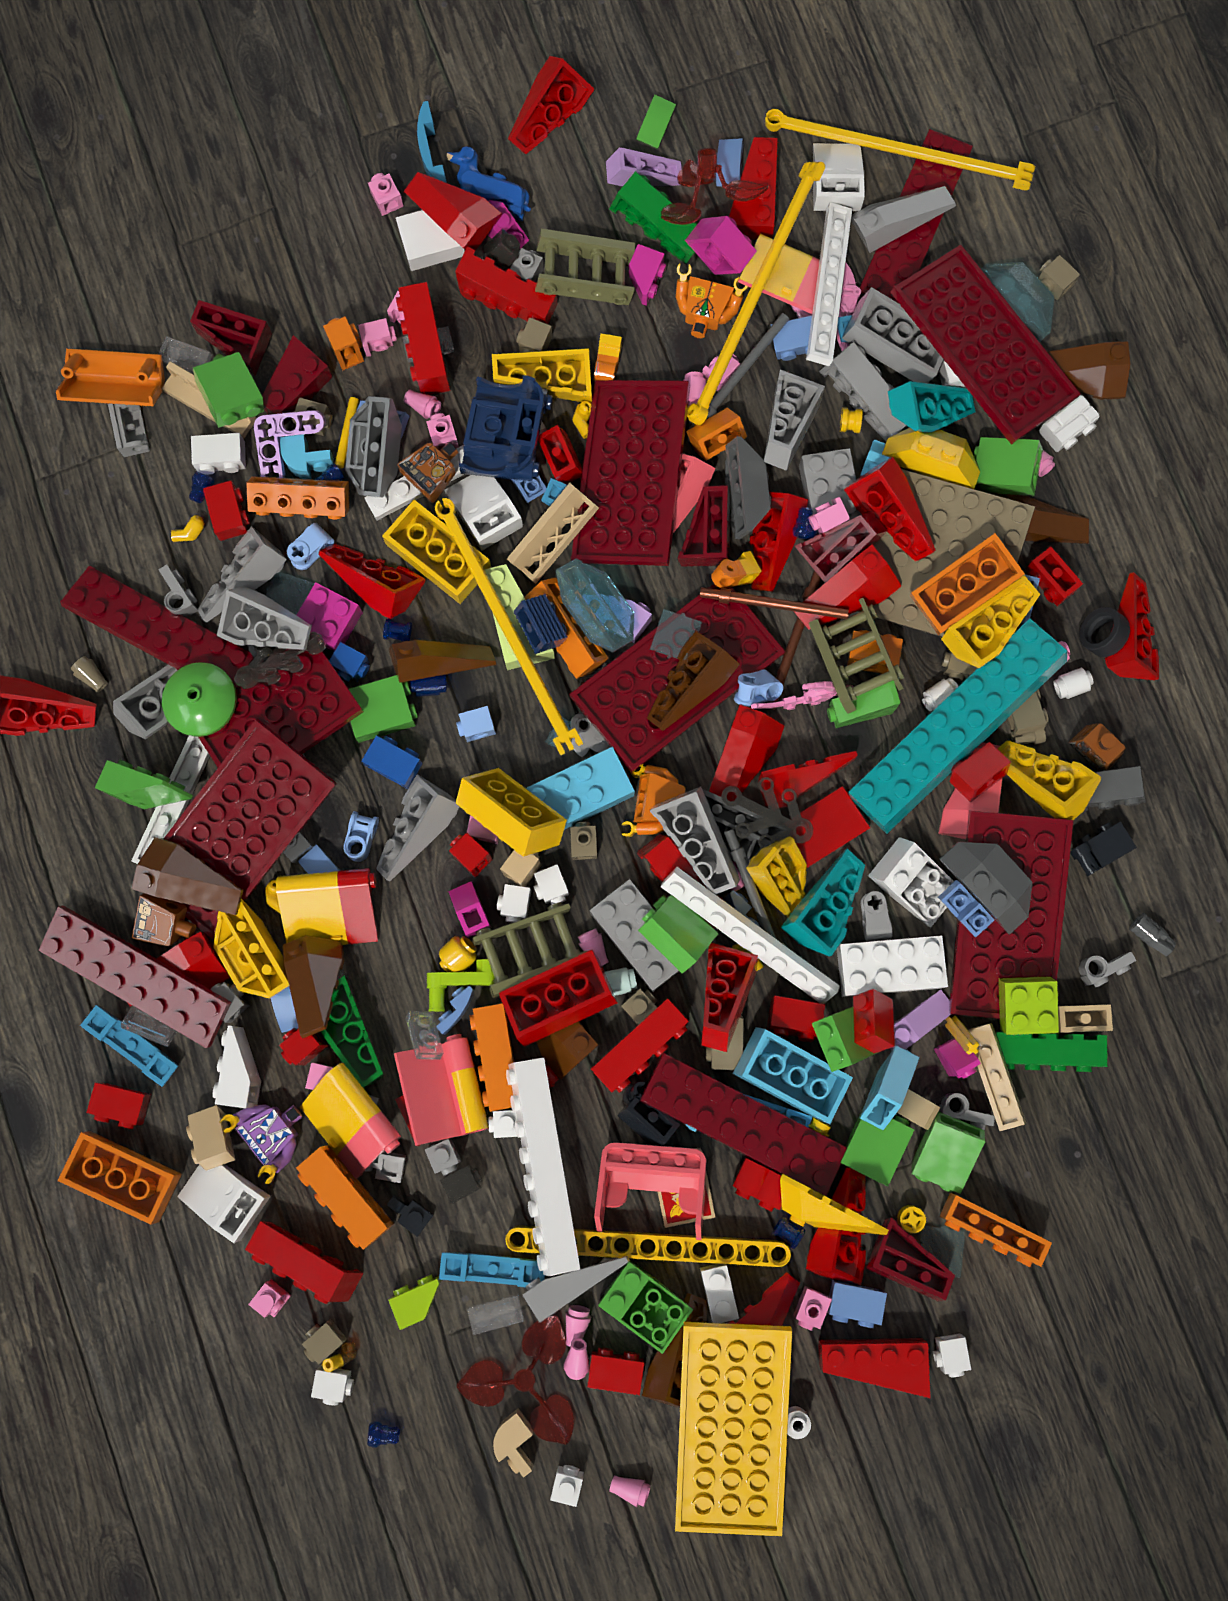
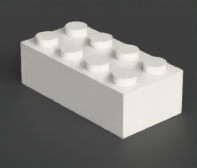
(892, 965)

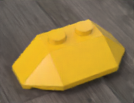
(934, 455)
(780, 874)
(249, 953)

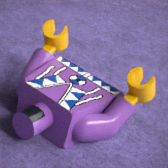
(267, 1134)

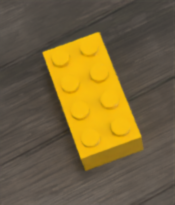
(432, 551)
(511, 812)

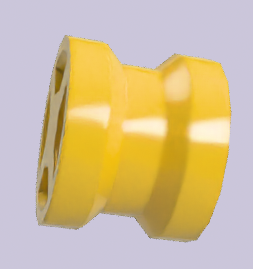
(850, 420)
(916, 1219)

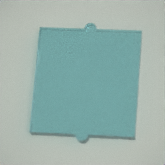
(289, 591)
(673, 633)
(945, 1245)

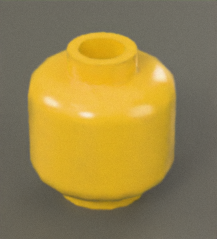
(457, 954)

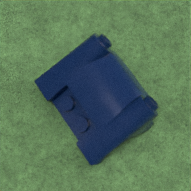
(505, 429)

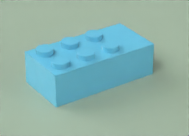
(585, 787)
(792, 1075)

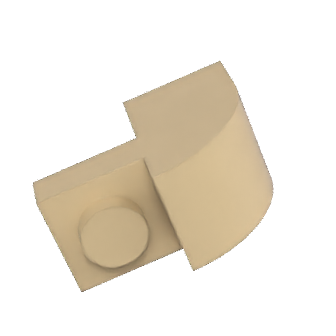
(507, 1441)

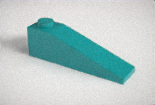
(929, 406)
(823, 913)

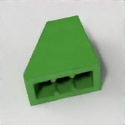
(870, 705)

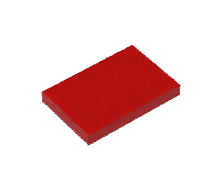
(834, 824)

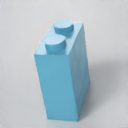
(889, 1087)

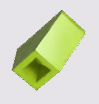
(414, 1303)

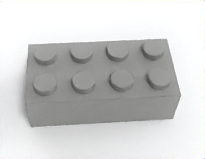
(892, 337)
(620, 919)

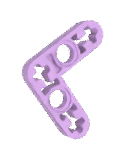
(278, 430)

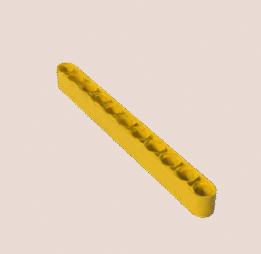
(660, 1253)

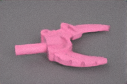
(848, 303)
(815, 695)

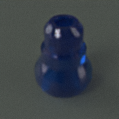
(332, 473)
(199, 482)
(803, 527)
(382, 1434)

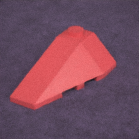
(693, 476)
(956, 811)

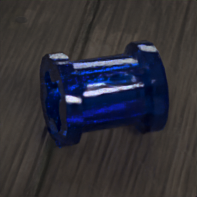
(397, 630)
(788, 1232)

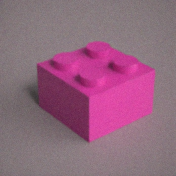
(721, 245)
(330, 615)

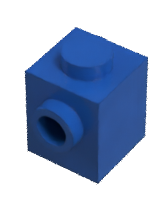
(349, 663)

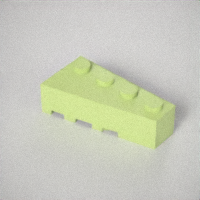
(510, 598)

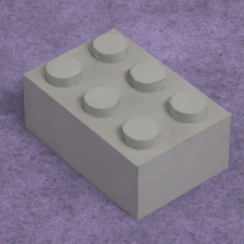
(826, 477)

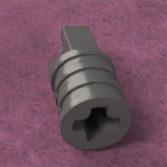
(1152, 934)

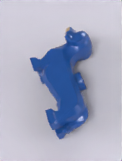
(489, 187)

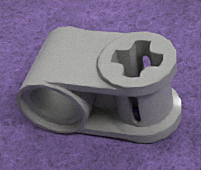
(875, 922)

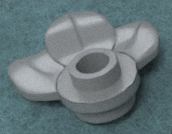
(590, 736)

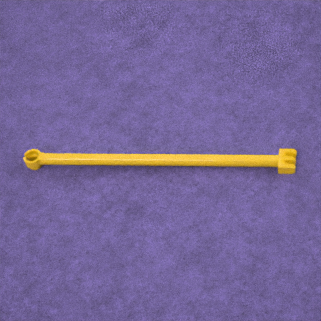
(809, 173)
(1020, 175)
(508, 629)

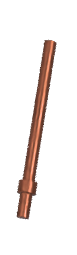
(726, 596)
(795, 636)

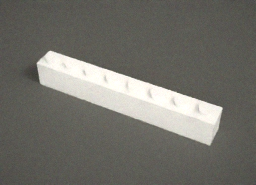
(543, 1167)

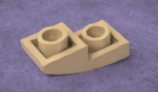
(918, 1109)

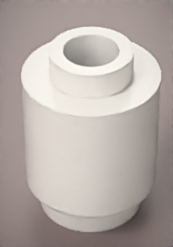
(1073, 683)
(938, 693)
(798, 1414)

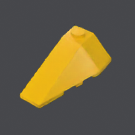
(989, 627)
(1054, 784)
(821, 1211)

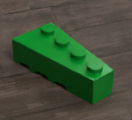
(349, 1037)
(1054, 1051)

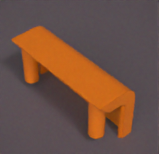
(111, 377)

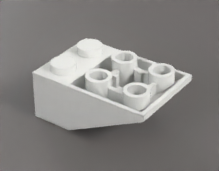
(842, 178)
(484, 509)
(912, 880)
(238, 1077)
(224, 1200)

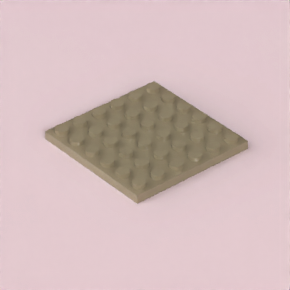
(956, 523)

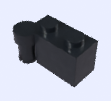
(1103, 848)
(645, 1120)

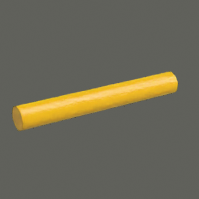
(342, 449)

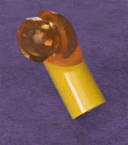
(339, 1360)

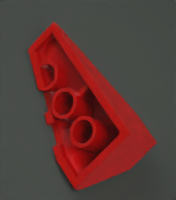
(551, 100)
(458, 212)

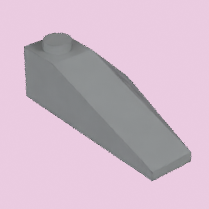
(895, 217)
(252, 566)
(260, 621)
(141, 706)
(424, 817)
(559, 1290)

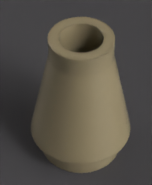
(87, 672)

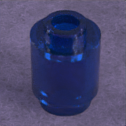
(429, 686)

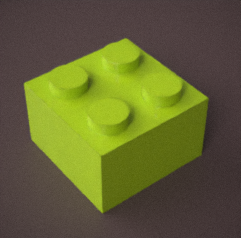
(1028, 1005)

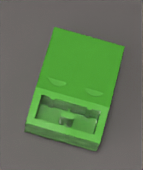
(138, 786)
(645, 1306)

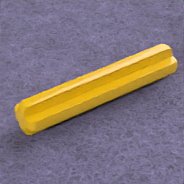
(962, 1035)

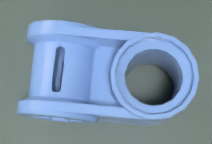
(308, 546)
(757, 688)
(362, 831)

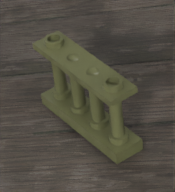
(586, 247)
(831, 654)
(525, 972)

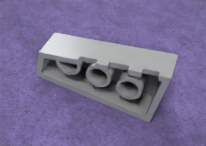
(865, 389)
(792, 413)
(696, 833)

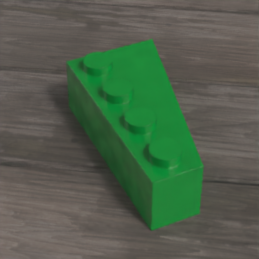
(643, 206)

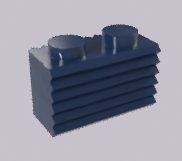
(540, 623)

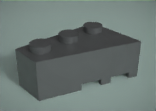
(1118, 788)

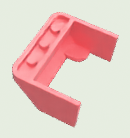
(651, 1169)

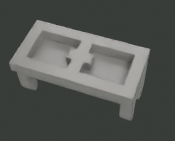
(128, 429)

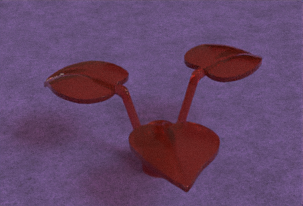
(705, 173)
(484, 1382)

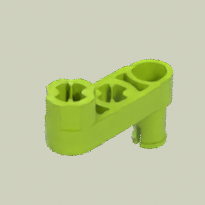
(440, 980)

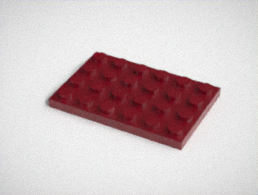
(298, 708)

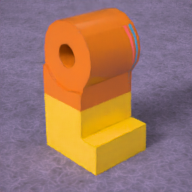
(608, 357)
(736, 572)

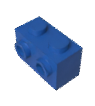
(392, 761)

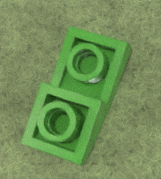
(656, 121)

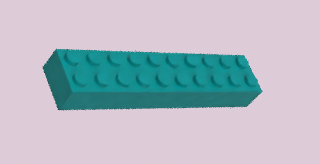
(958, 726)

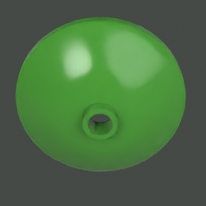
(211, 707)

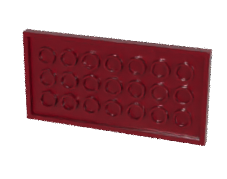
(985, 343)
(632, 471)
(627, 688)
(249, 812)
(1033, 949)

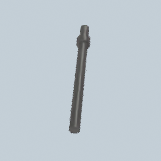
(745, 365)
(738, 855)

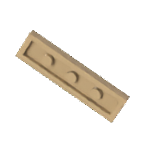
(183, 387)
(549, 530)
(997, 1079)

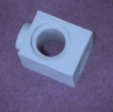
(476, 724)

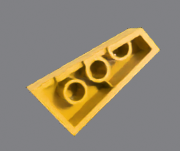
(560, 371)

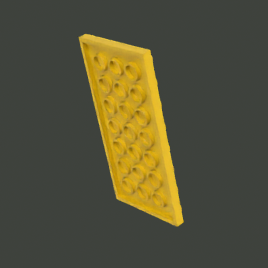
(733, 1428)

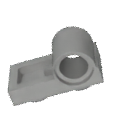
(174, 581)
(1119, 965)
(976, 1119)

